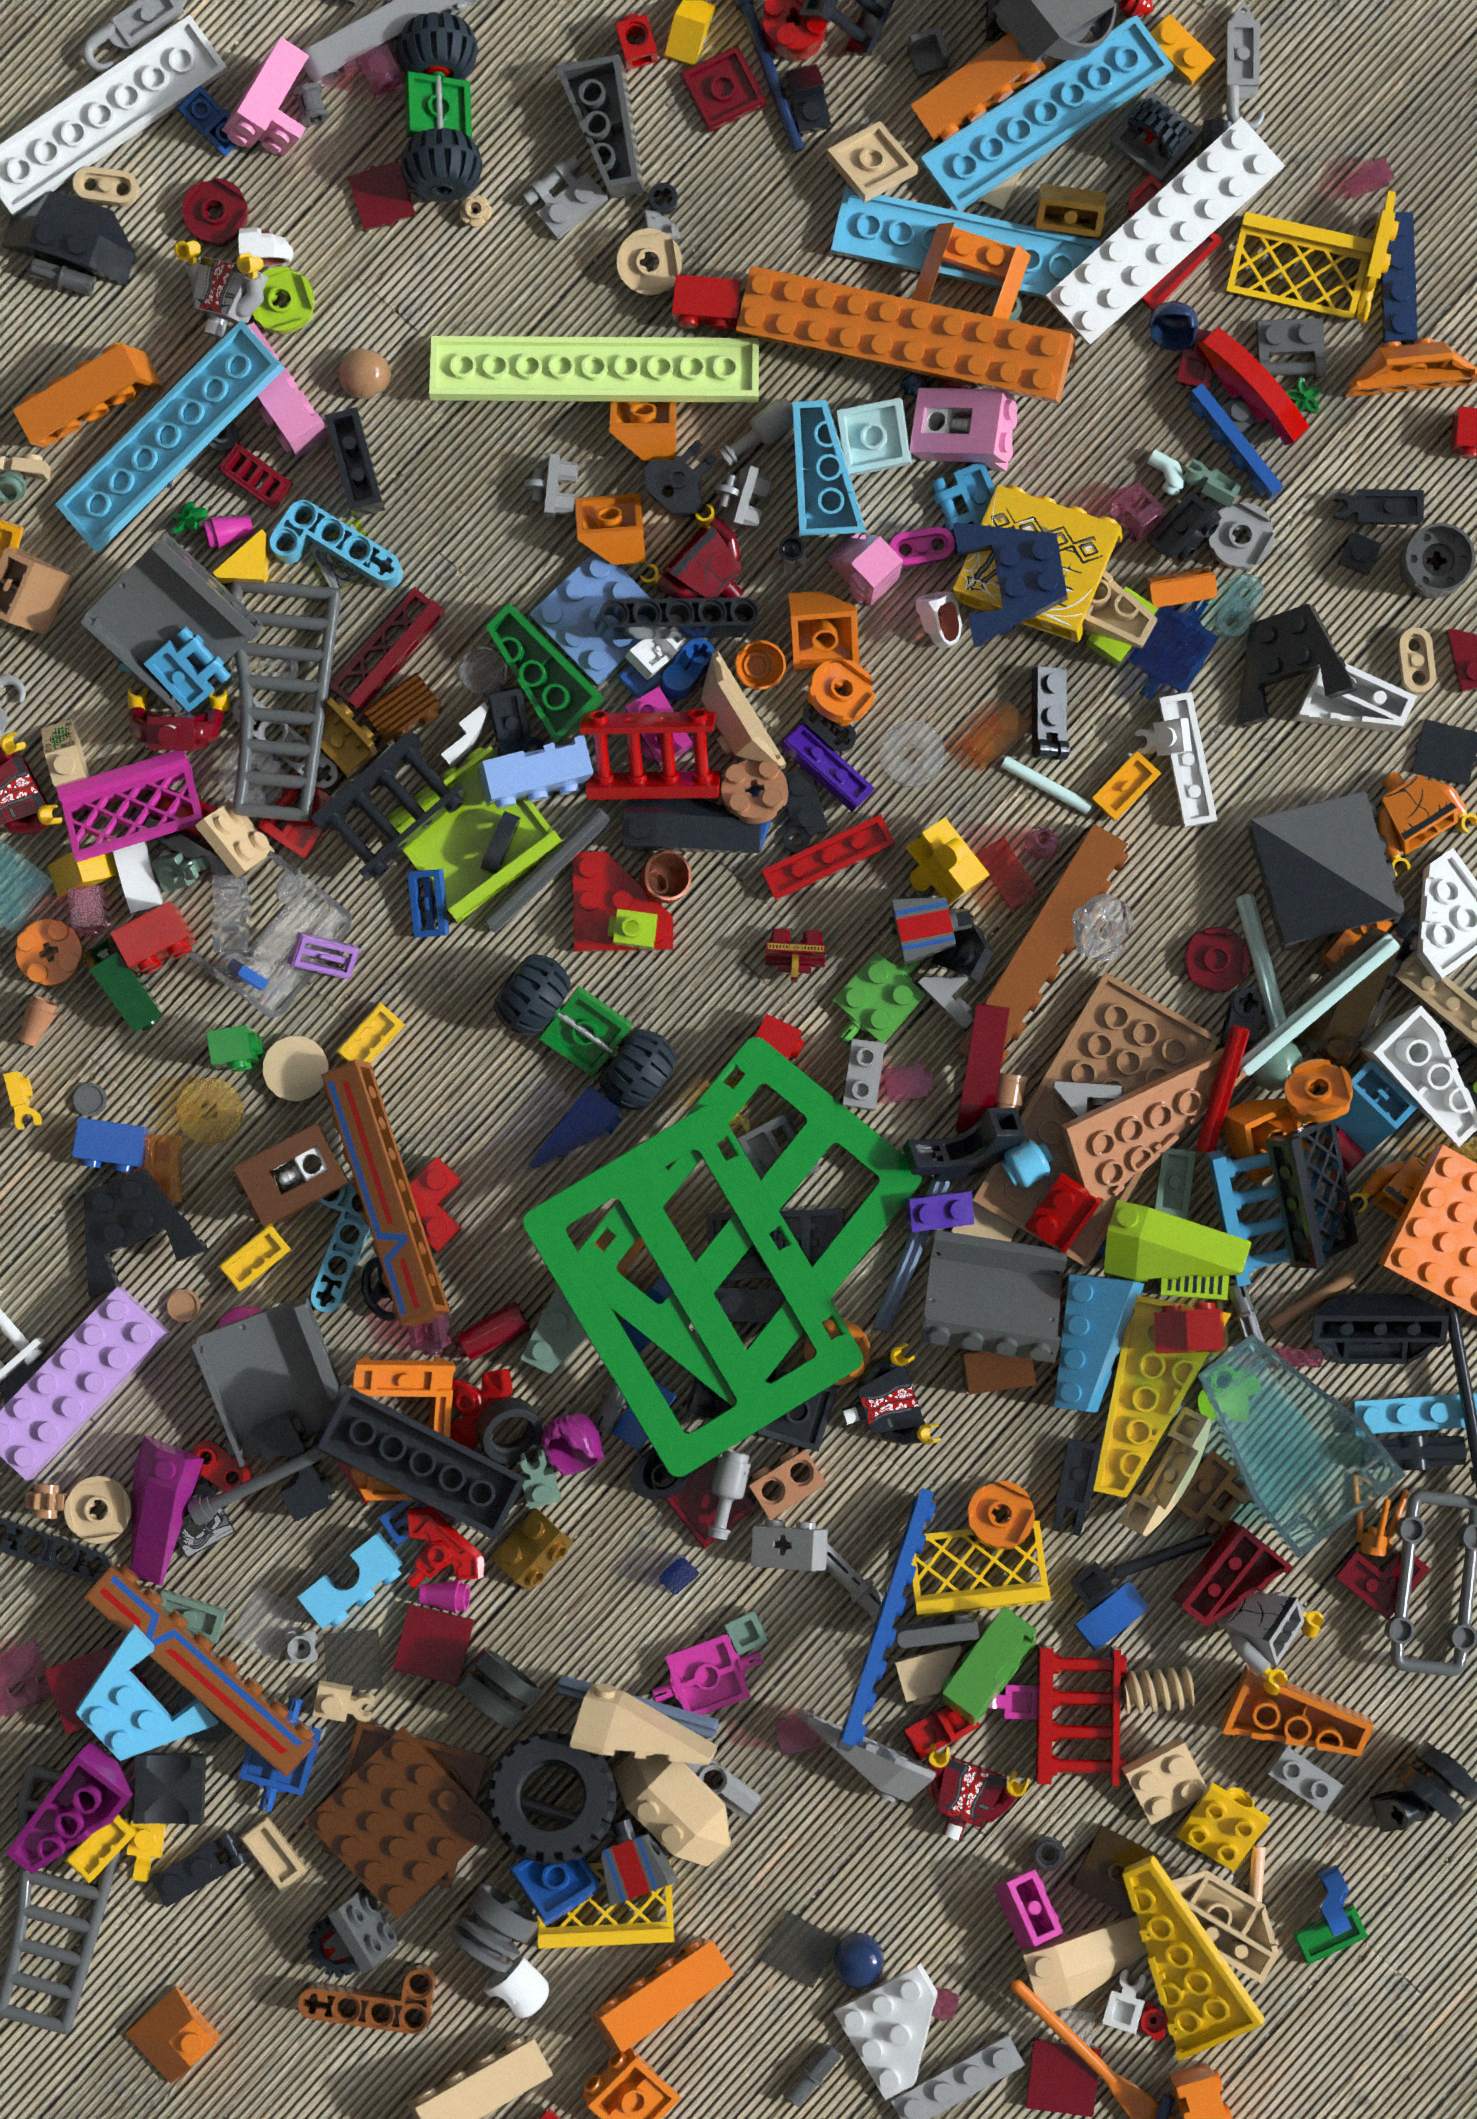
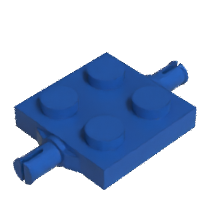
(264, 1774)

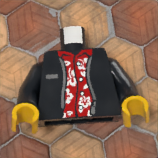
(890, 1402)

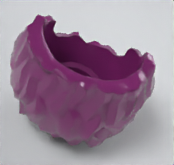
(572, 1443)

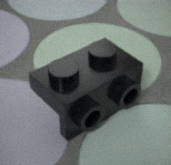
(1185, 529)

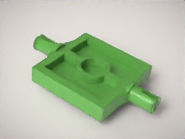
(879, 999)

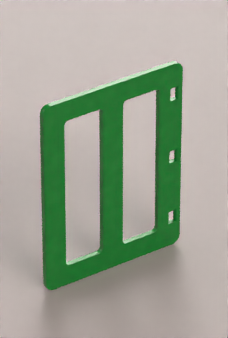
(824, 1124)
(756, 1400)

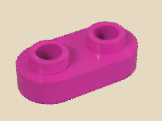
(920, 545)

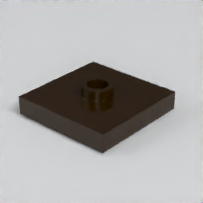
(1104, 1865)

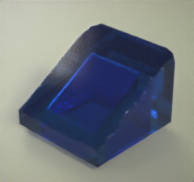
(678, 1575)

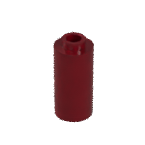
(491, 1332)

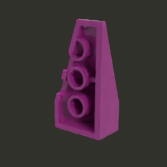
(161, 1495)
(77, 1806)

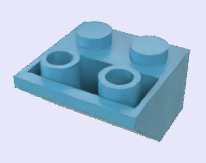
(1376, 1107)

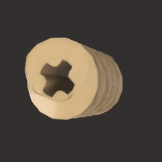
(1158, 1689)

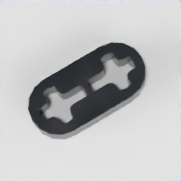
(826, 735)
(500, 842)

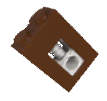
(259, 1183)

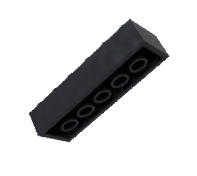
(418, 1462)

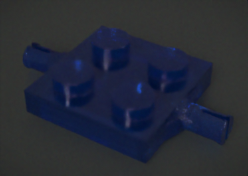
(1174, 649)

